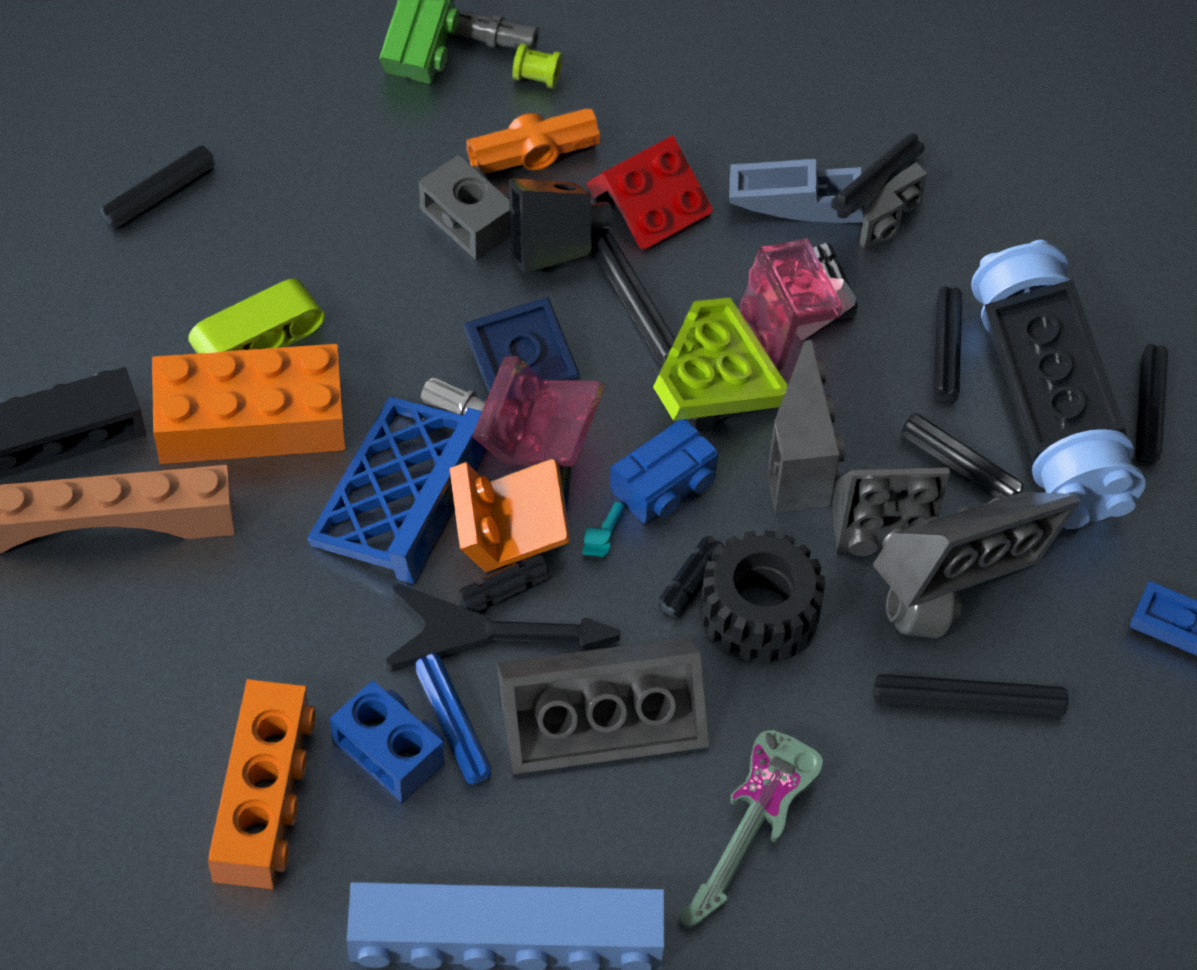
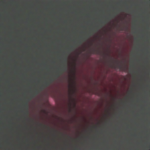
(784, 292)
(536, 418)

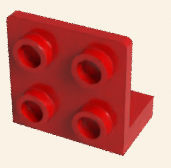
(654, 192)

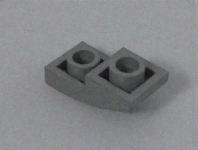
(885, 211)

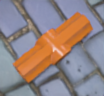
(533, 141)

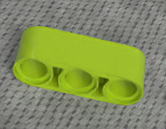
(261, 321)

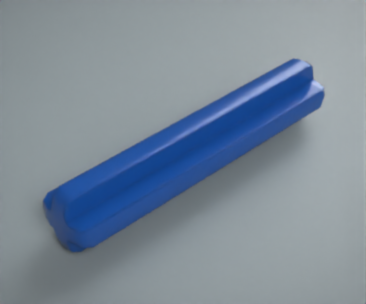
(453, 719)

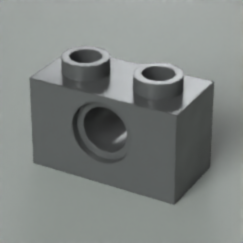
(466, 206)

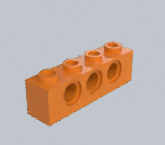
(264, 712)

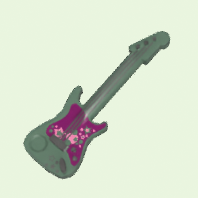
(777, 775)

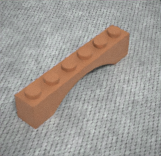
(172, 501)

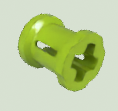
(537, 66)

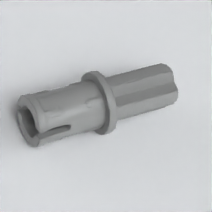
(449, 398)

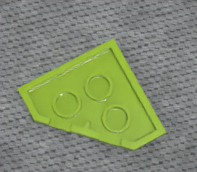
(717, 366)

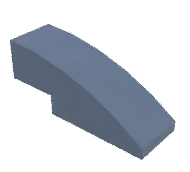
(792, 190)

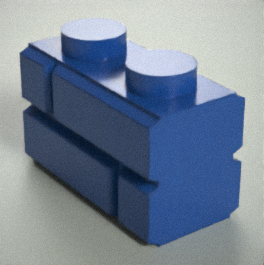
(664, 471)

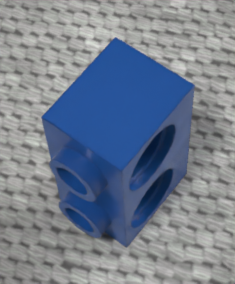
(378, 746)

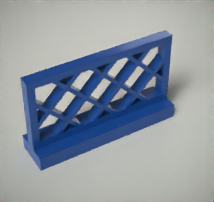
(432, 506)

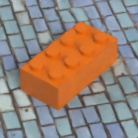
(247, 403)

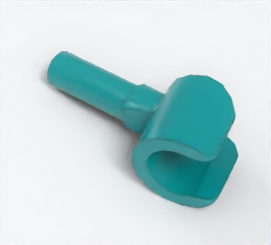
(598, 540)

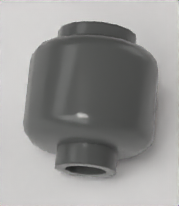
(925, 619)

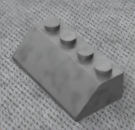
(972, 545)
(603, 705)

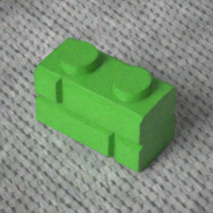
(418, 37)

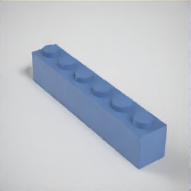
(505, 926)

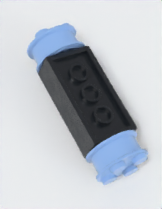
(1057, 381)

